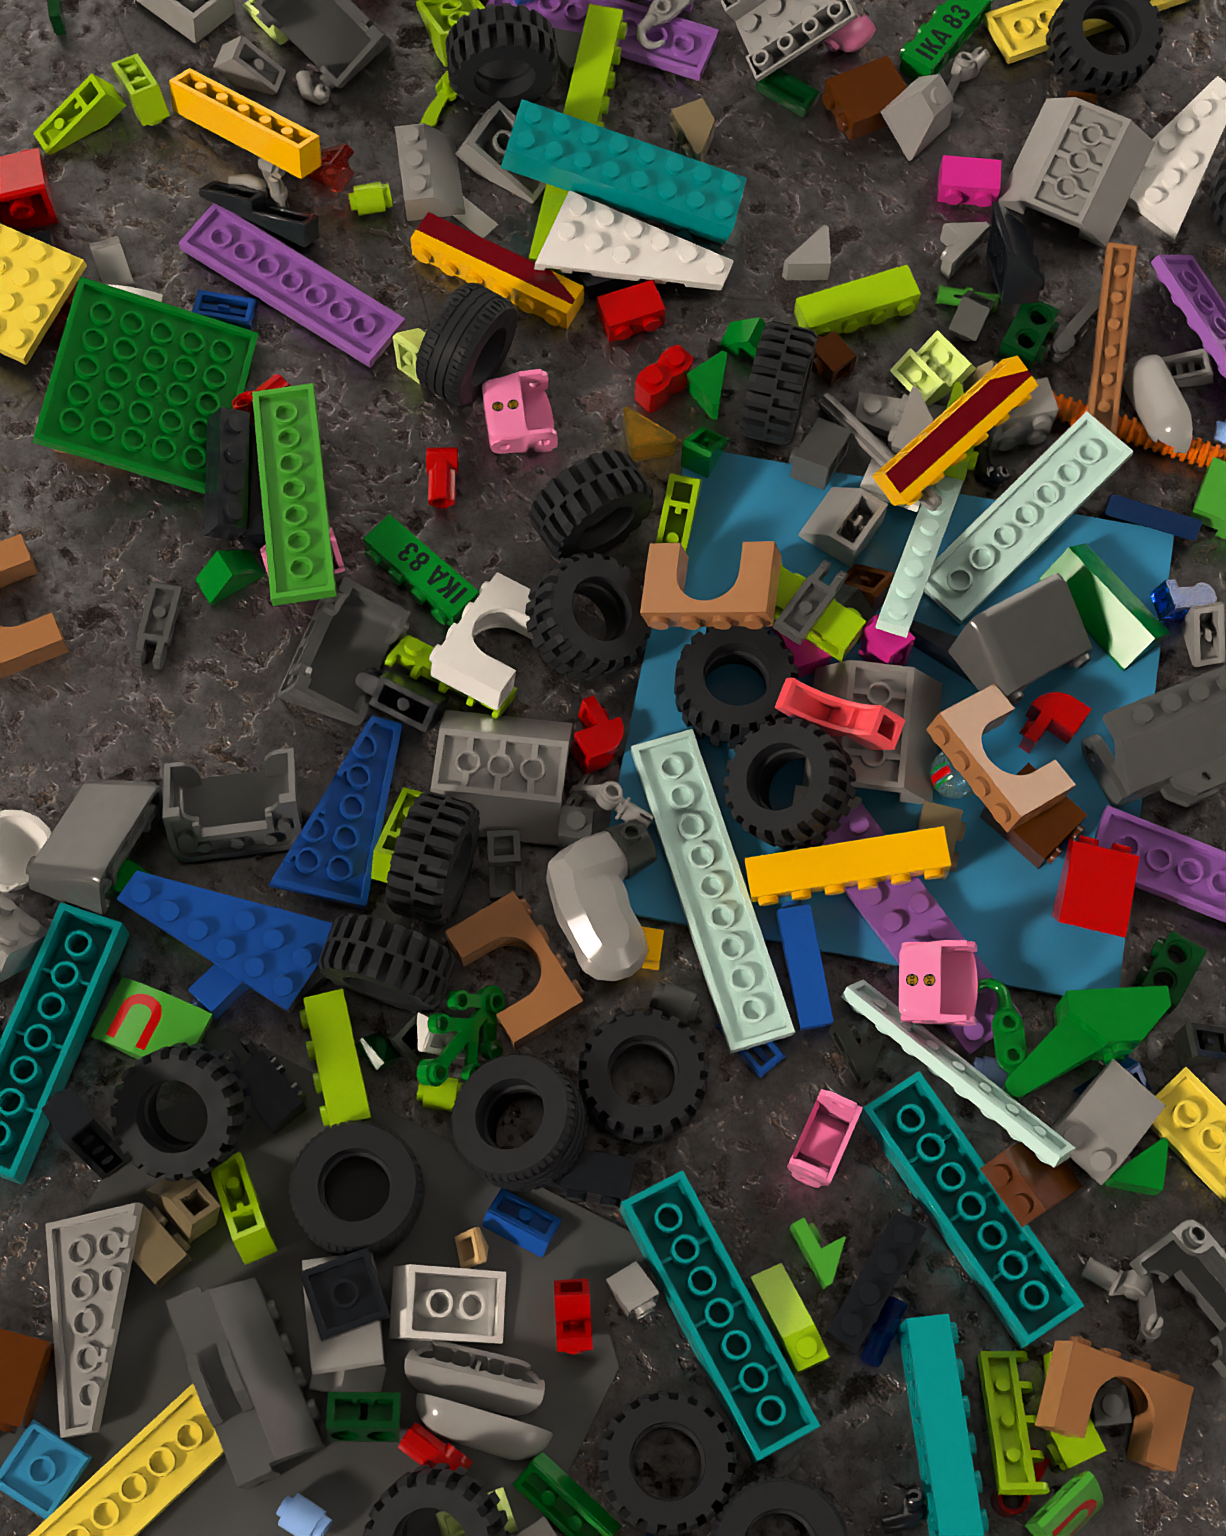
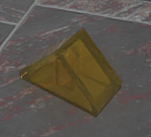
(645, 438)

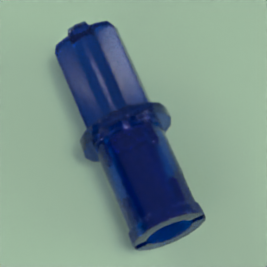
(884, 1331)

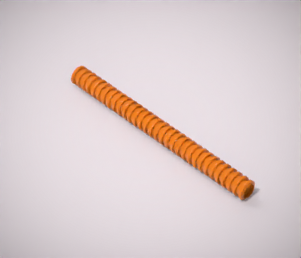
(1134, 431)

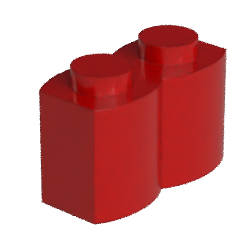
(664, 378)

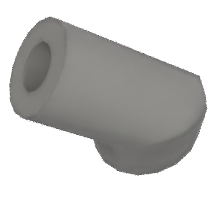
(312, 93)
(248, 181)

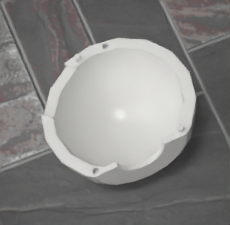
(20, 839)

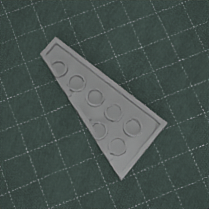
(88, 1289)

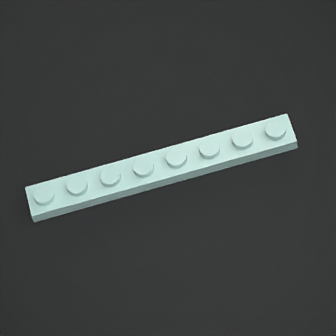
(918, 560)
(965, 1079)

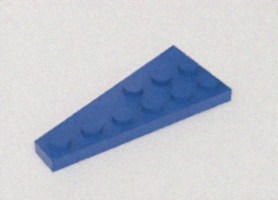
(338, 840)
(252, 941)

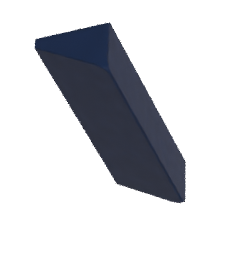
(1153, 517)

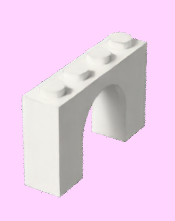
(459, 659)

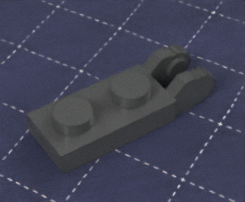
(1075, 329)
(809, 604)
(158, 622)

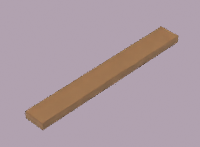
(1112, 334)

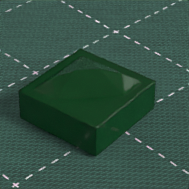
(378, 1050)

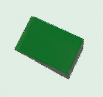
(743, 338)
(706, 383)
(702, 451)
(228, 573)
(1144, 1172)

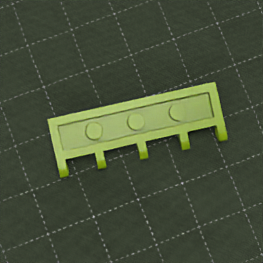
(415, 656)
(1009, 1424)

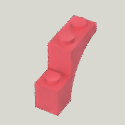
(864, 723)

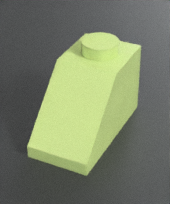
(406, 350)

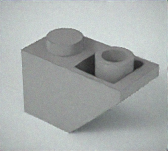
(633, 1291)

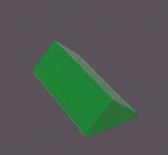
(1108, 607)

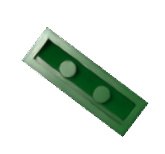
(563, 1500)

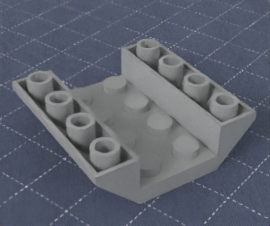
(785, 28)
(1078, 167)
(908, 695)
(507, 769)

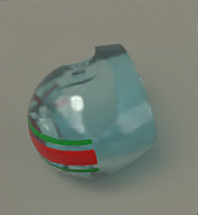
(947, 779)

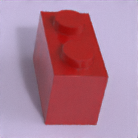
(630, 311)

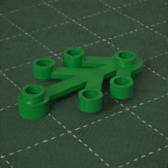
(488, 1003)

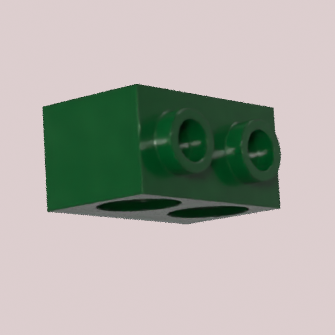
(1025, 332)
(1175, 975)
(363, 1416)

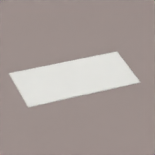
(476, 219)

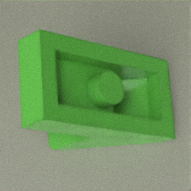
(820, 1260)

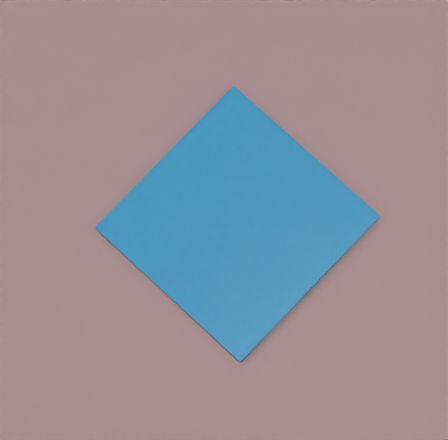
(995, 890)

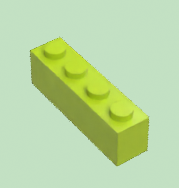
(859, 302)
(836, 629)
(336, 1058)

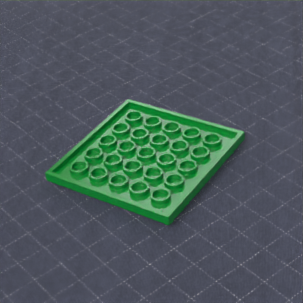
(141, 383)

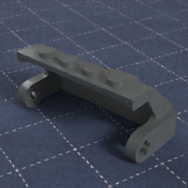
(1165, 744)
(246, 1378)

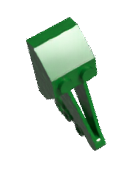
(1087, 1027)

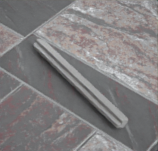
(870, 442)

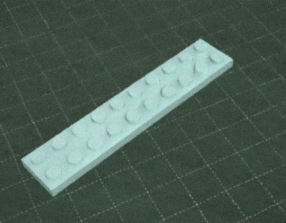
(712, 892)

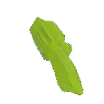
(445, 94)

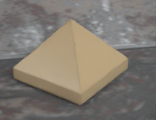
(471, 1248)

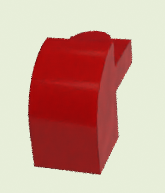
(1057, 714)
(600, 740)
(573, 1315)

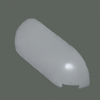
(1159, 403)
(475, 1378)
(480, 1429)

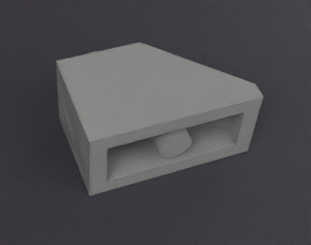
(249, 66)

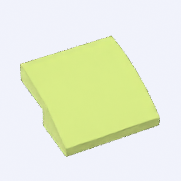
(933, 368)

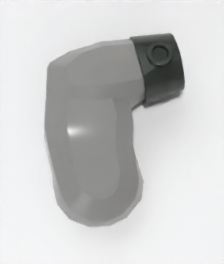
(593, 900)

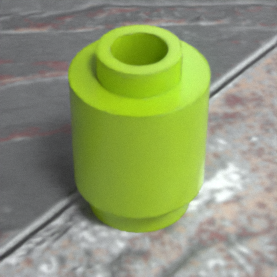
(370, 198)
(440, 1097)

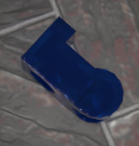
(1174, 601)

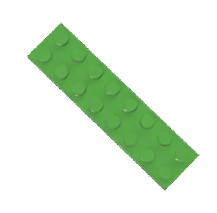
(293, 495)

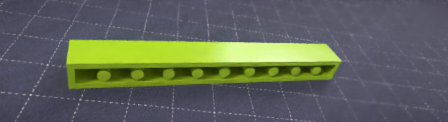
(586, 97)

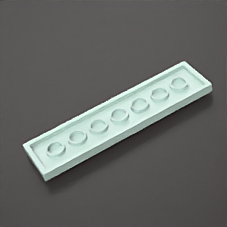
(1025, 517)

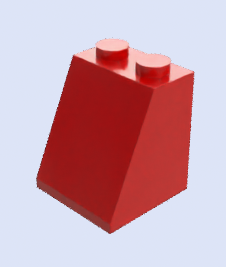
(25, 191)
(1096, 886)

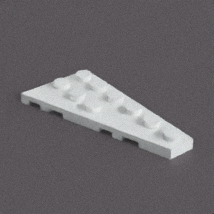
(1180, 159)
(620, 247)

